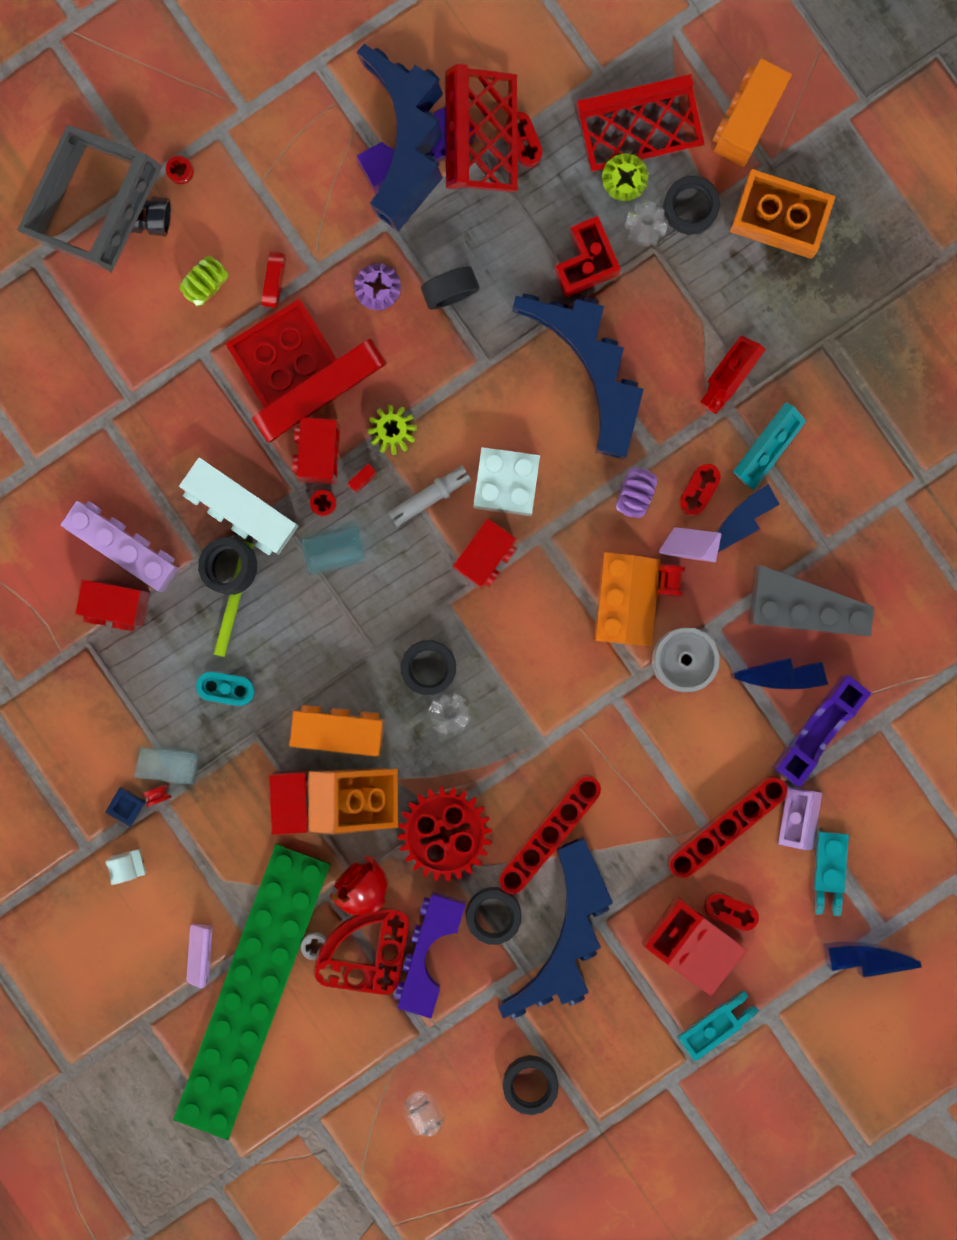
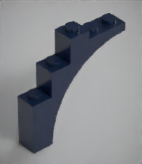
(412, 169)
(578, 328)
(560, 973)

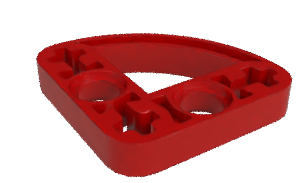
(371, 971)

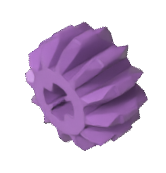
(636, 492)

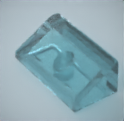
(333, 550)
(166, 765)

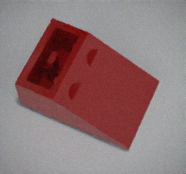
(693, 946)

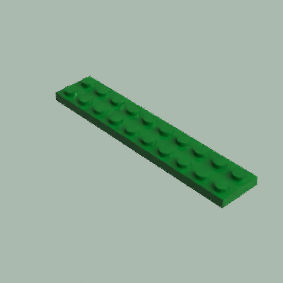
(252, 991)

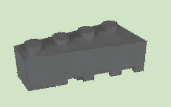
(796, 604)

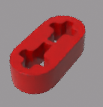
(531, 138)
(273, 279)
(693, 486)
(728, 917)

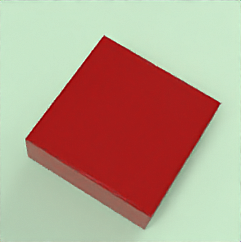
(362, 478)

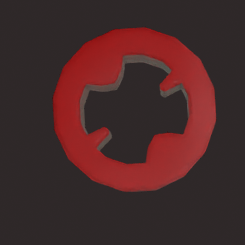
(185, 163)
(316, 509)
(156, 795)

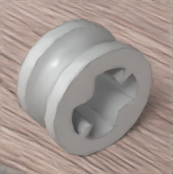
(307, 940)

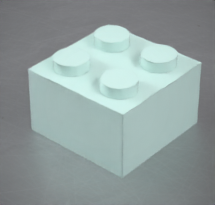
(506, 481)

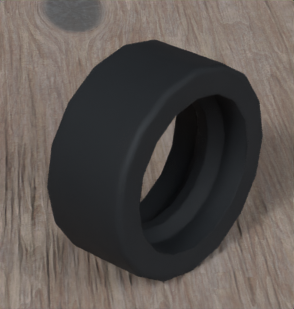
(687, 183)
(450, 287)
(207, 566)
(406, 668)
(471, 916)
(545, 1102)

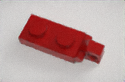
(731, 373)

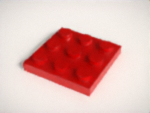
(281, 352)

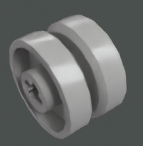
(668, 654)

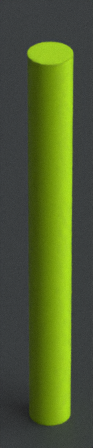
(229, 615)

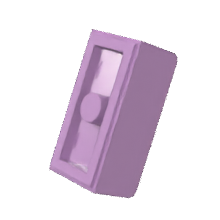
(692, 544)
(800, 818)
(199, 955)

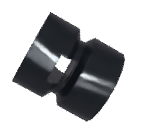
(157, 217)

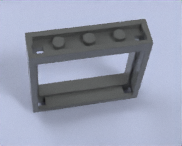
(123, 211)

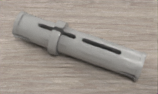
(430, 495)

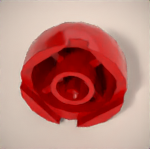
(361, 888)

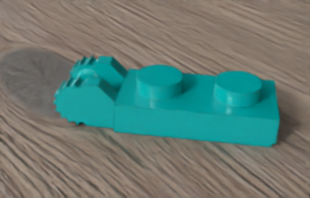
(830, 870)
(715, 1027)

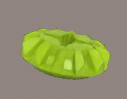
(611, 177)

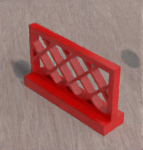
(636, 97)
(458, 123)

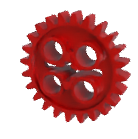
(454, 858)

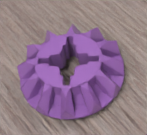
(384, 298)

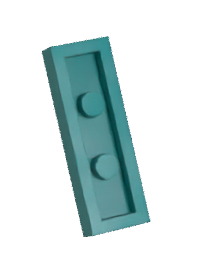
(769, 446)

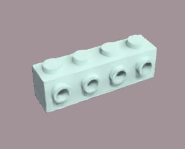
(239, 506)

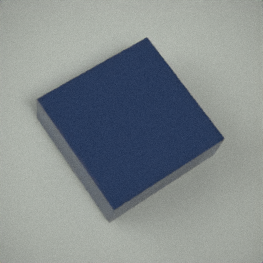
(125, 806)

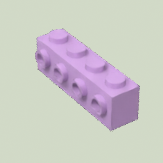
(119, 546)

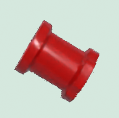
(670, 580)

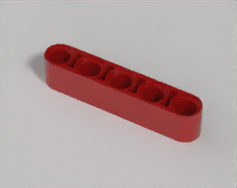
(319, 390)
(741, 824)
(546, 848)

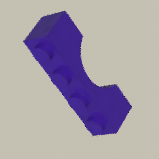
(378, 159)
(828, 718)
(420, 989)

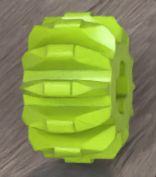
(203, 280)
(382, 433)

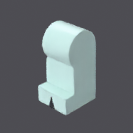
(126, 866)

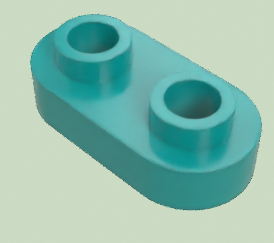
(225, 689)

